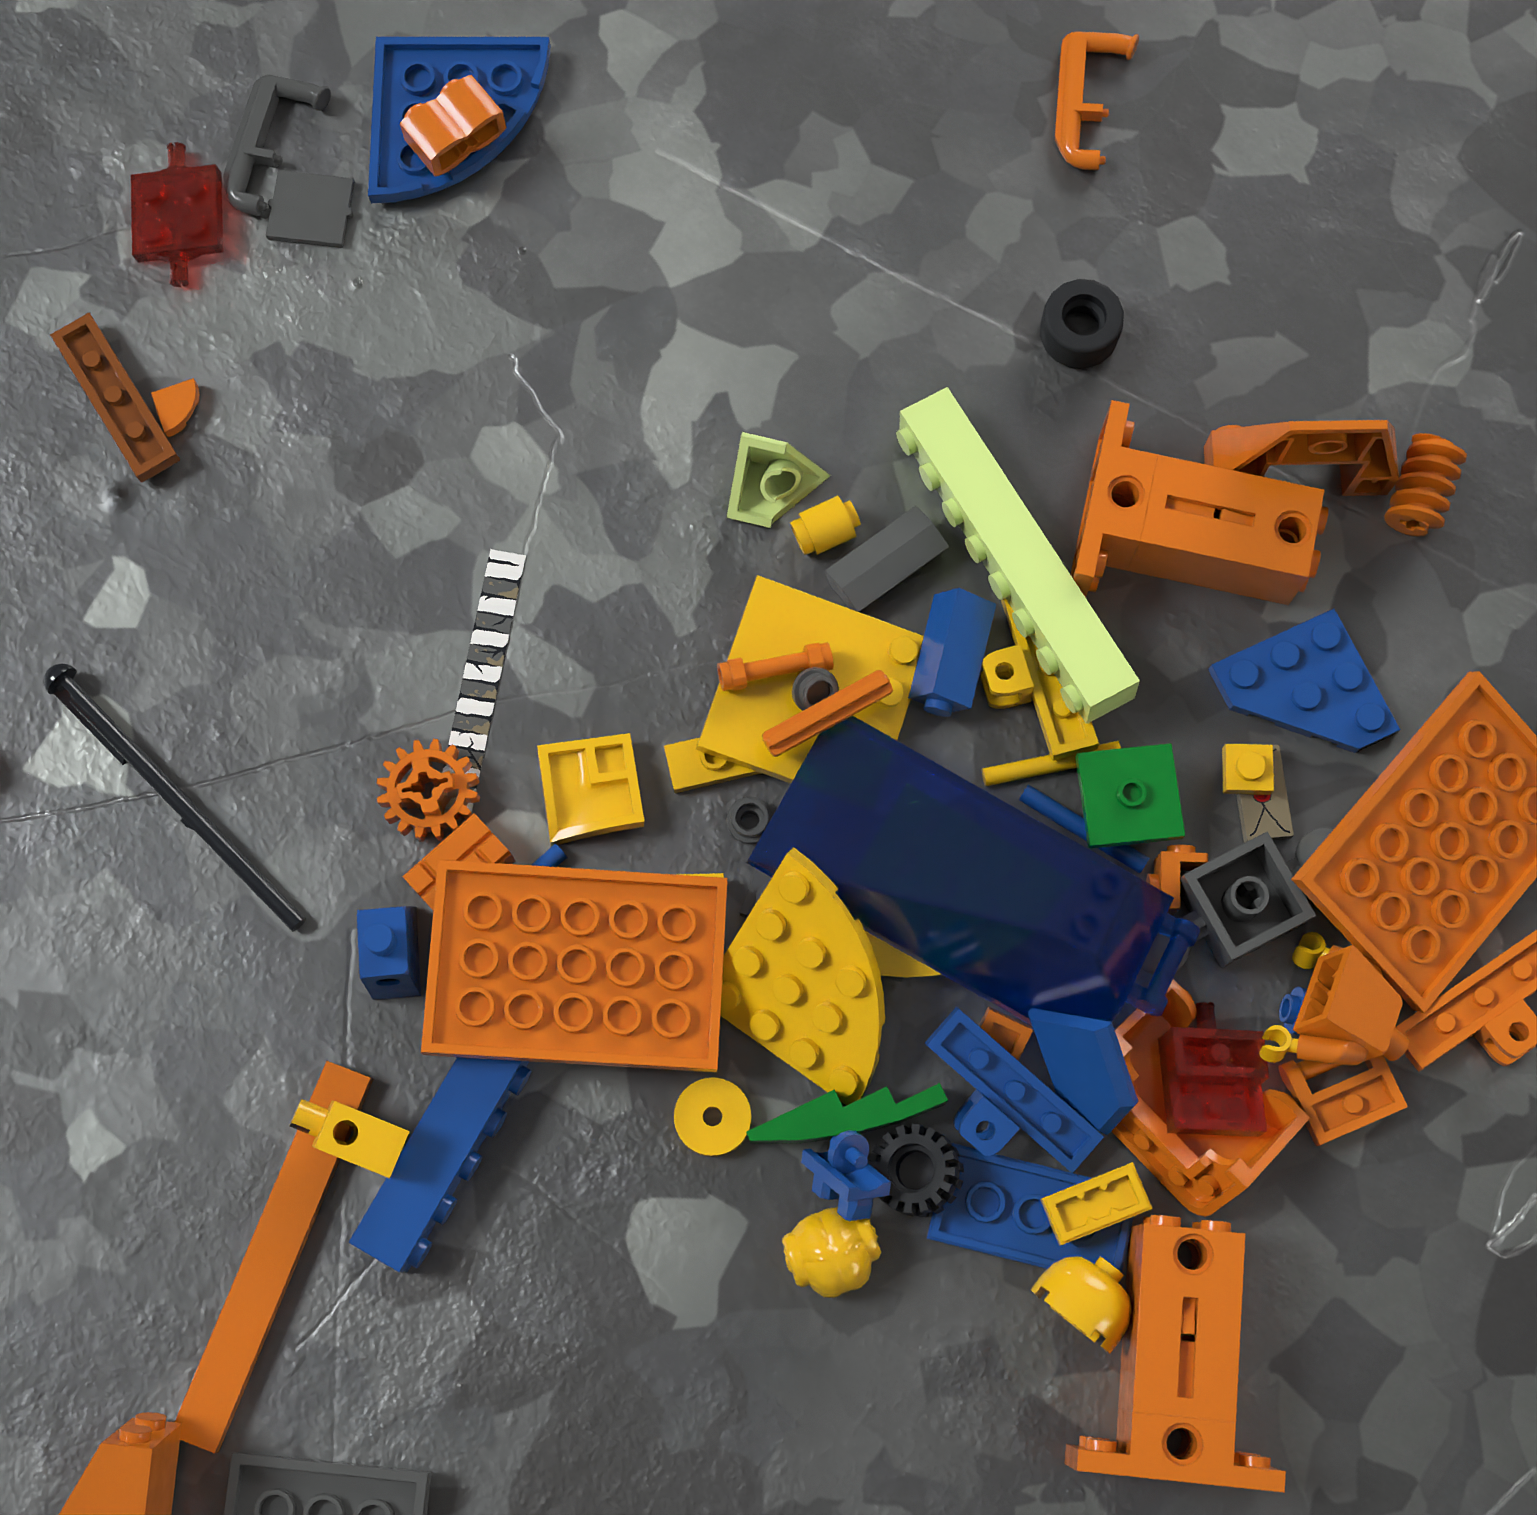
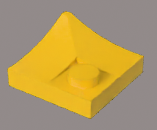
(590, 787)

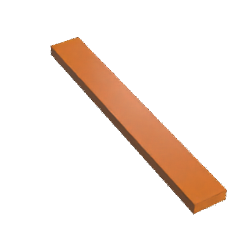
(266, 1270)

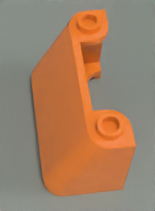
(1194, 1168)

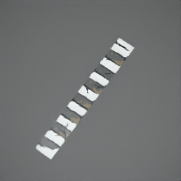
(485, 659)

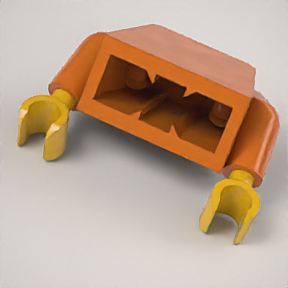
(1345, 1011)

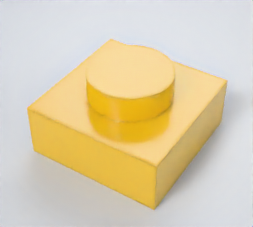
(1248, 769)

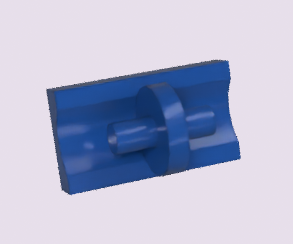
(846, 1175)

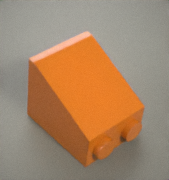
(130, 1471)

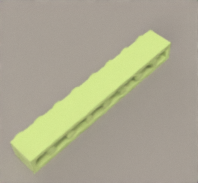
(1017, 557)

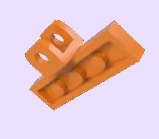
(1483, 1004)

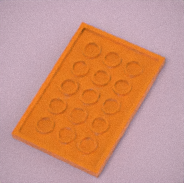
(1435, 844)
(575, 966)

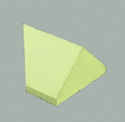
(770, 480)

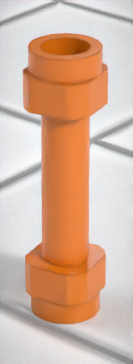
(735, 674)

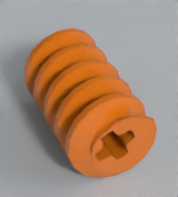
(1424, 485)

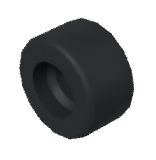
(1088, 298)

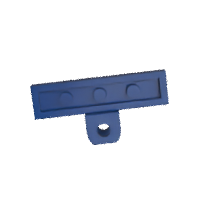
(1008, 1096)

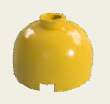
(1088, 1297)

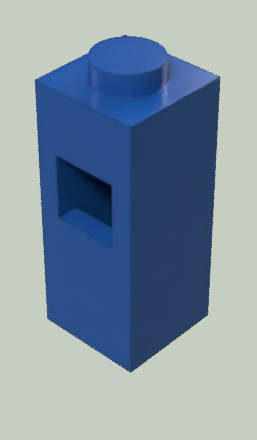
(952, 652)

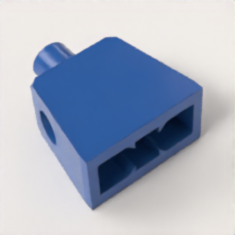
(389, 951)

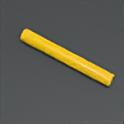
(1033, 767)

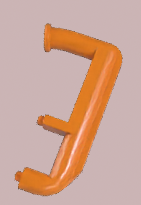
(1070, 92)

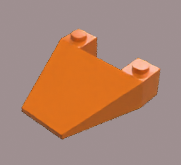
(1360, 446)

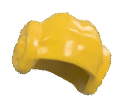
(831, 1252)

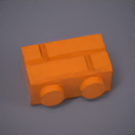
(468, 842)

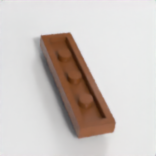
(115, 397)

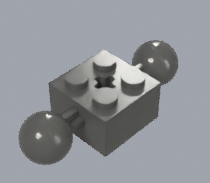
(1246, 870)

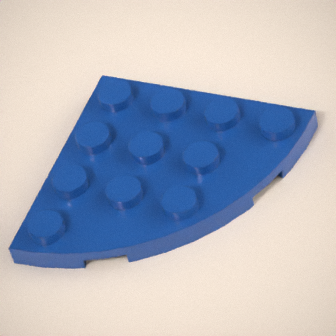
(416, 71)

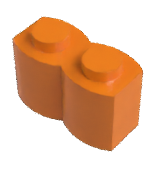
(452, 125)

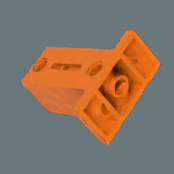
(1194, 522)
(1180, 1363)

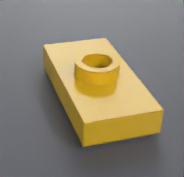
(697, 769)
(1096, 1204)

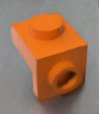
(1168, 867)

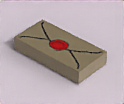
(1267, 812)

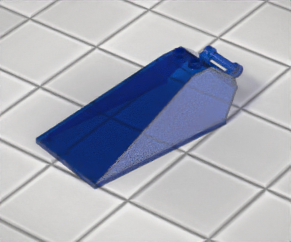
(972, 881)

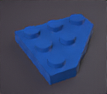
(1308, 685)

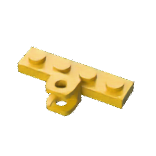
(1026, 680)

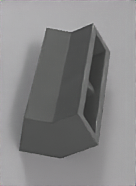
(885, 559)

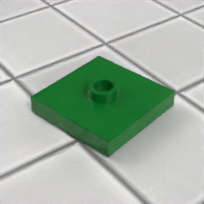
(1130, 796)

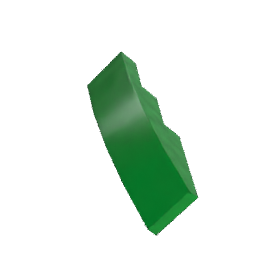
(827, 1117)

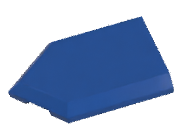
(1085, 1066)

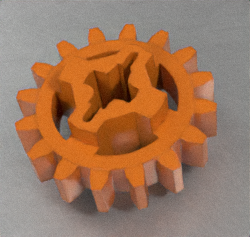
(446, 787)

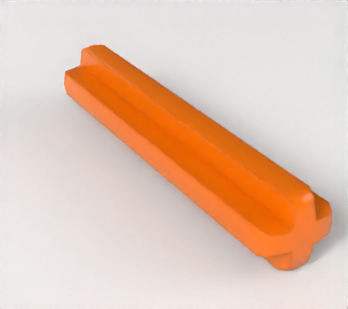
(827, 713)

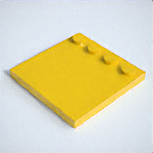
(779, 624)

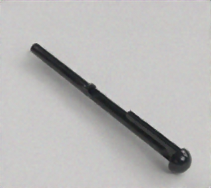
(60, 682)

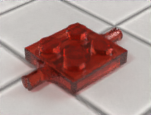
(177, 214)

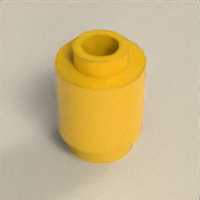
(825, 525)

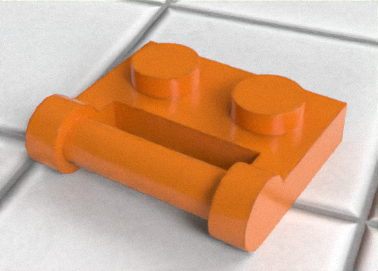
(1344, 1104)

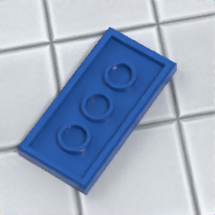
(1003, 1214)

